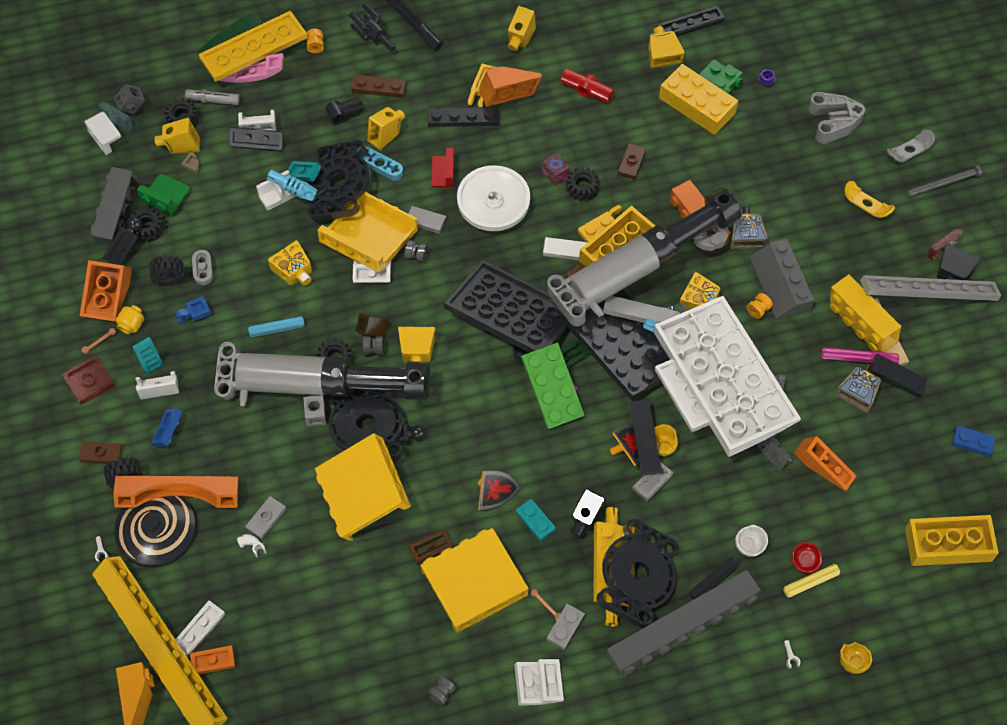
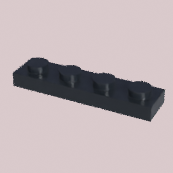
(462, 117)

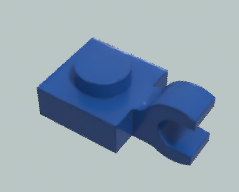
(195, 309)

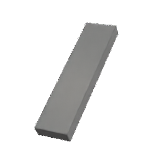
(636, 310)

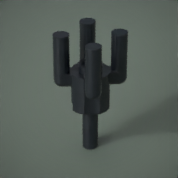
(371, 27)

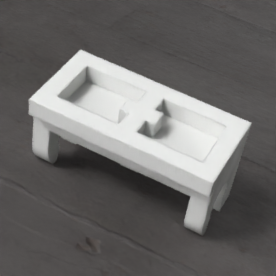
(265, 122)
(157, 386)

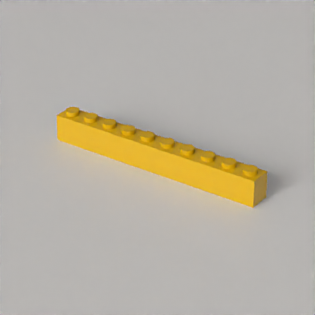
(158, 643)

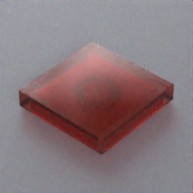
(88, 380)

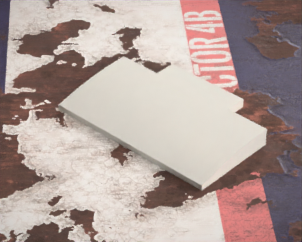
(721, 377)

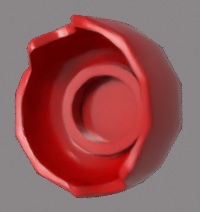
(806, 557)

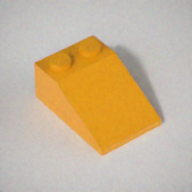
(135, 692)

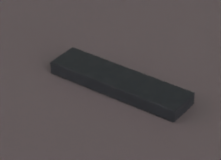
(694, 21)
(645, 437)

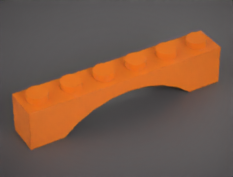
(136, 490)

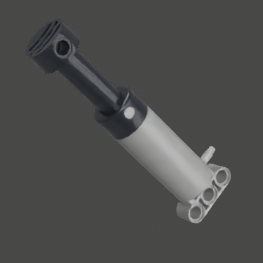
(638, 258)
(313, 375)

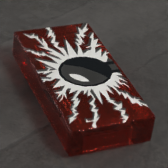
(938, 247)

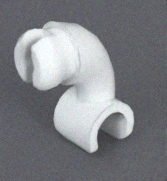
(248, 539)

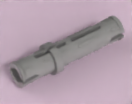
(214, 97)

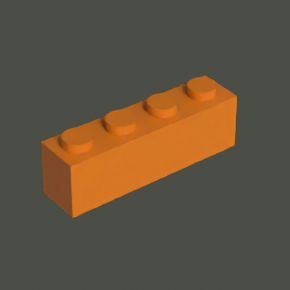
(688, 200)

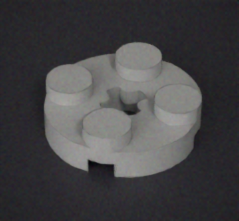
(713, 241)

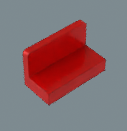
(443, 170)

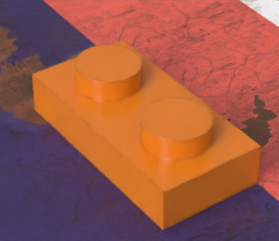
(213, 660)

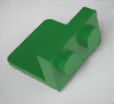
(164, 194)

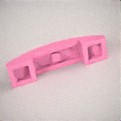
(258, 70)

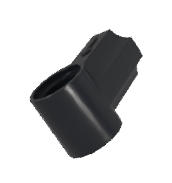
(339, 111)

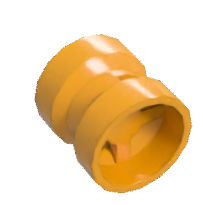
(314, 41)
(759, 305)

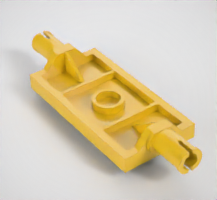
(604, 536)

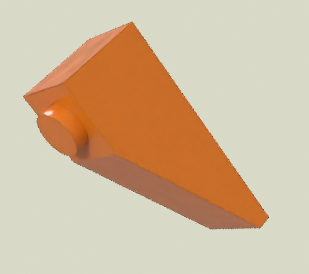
(824, 462)

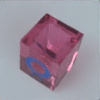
(555, 169)

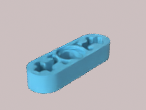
(383, 170)

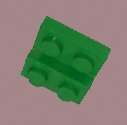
(723, 77)

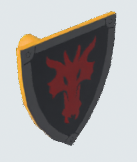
(627, 442)
(496, 489)

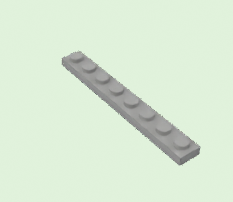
(930, 288)

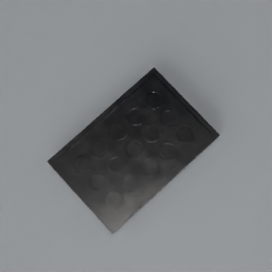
(507, 307)
(622, 348)

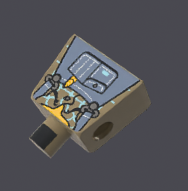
(748, 231)
(859, 388)

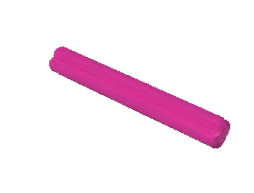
(856, 355)

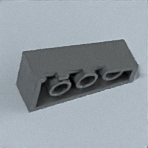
(114, 204)

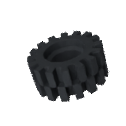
(181, 106)
(582, 175)
(152, 231)
(166, 270)
(335, 346)
(122, 467)

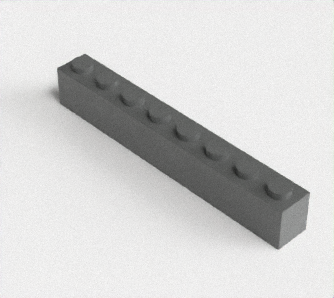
(682, 623)

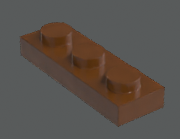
(378, 86)

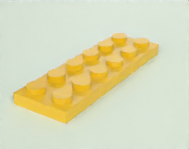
(252, 46)

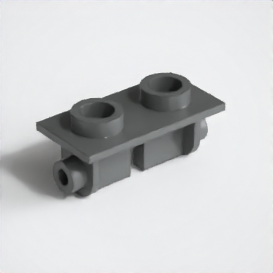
(778, 456)

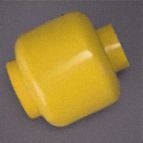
(129, 319)

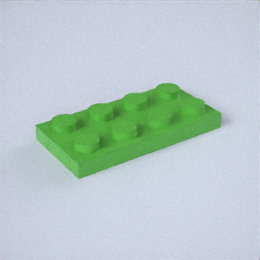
(552, 385)

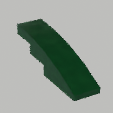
(240, 26)

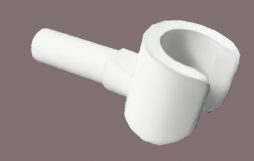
(100, 549)
(790, 655)

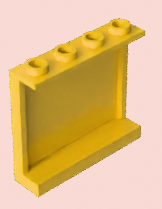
(371, 234)
(361, 485)
(474, 579)

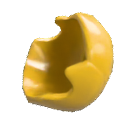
(666, 439)
(855, 658)

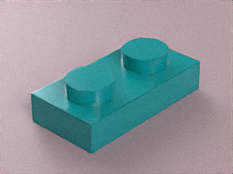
(304, 170)
(535, 520)

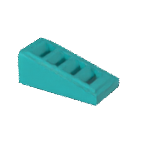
(147, 358)

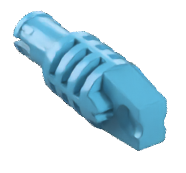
(293, 185)

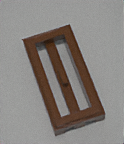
(435, 553)

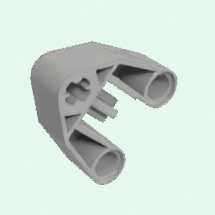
(843, 114)

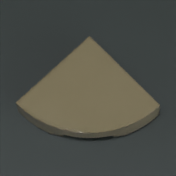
(191, 163)

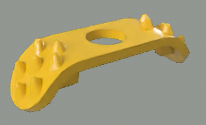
(856, 197)

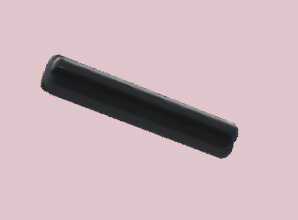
(714, 578)

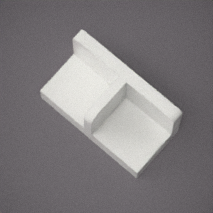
(102, 131)
(272, 193)

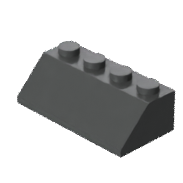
(782, 279)

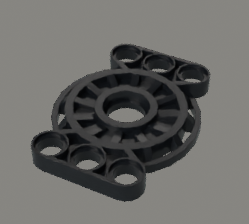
(349, 191)
(369, 405)
(627, 589)

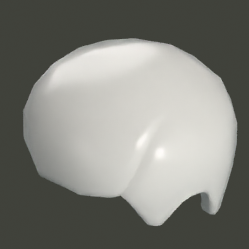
(751, 540)

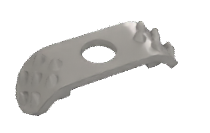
(919, 143)

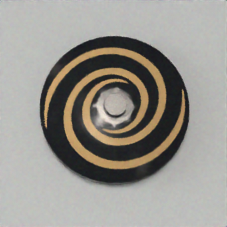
(156, 531)

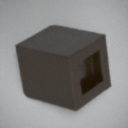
(371, 325)

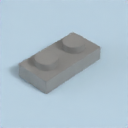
(565, 626)

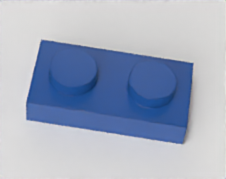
(166, 428)
(973, 441)

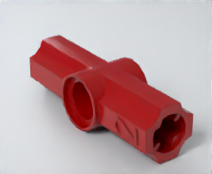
(587, 85)

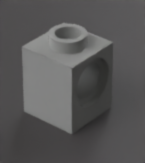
(317, 417)

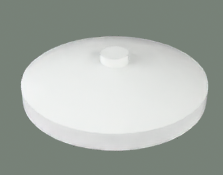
(493, 198)

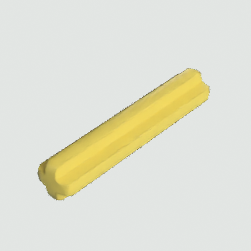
(811, 580)

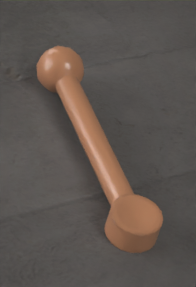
(86, 350)
(534, 592)

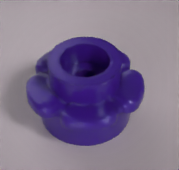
(769, 74)

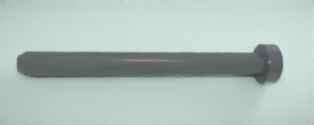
(975, 171)

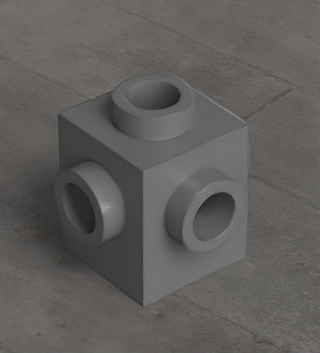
(129, 99)

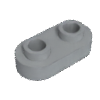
(202, 269)

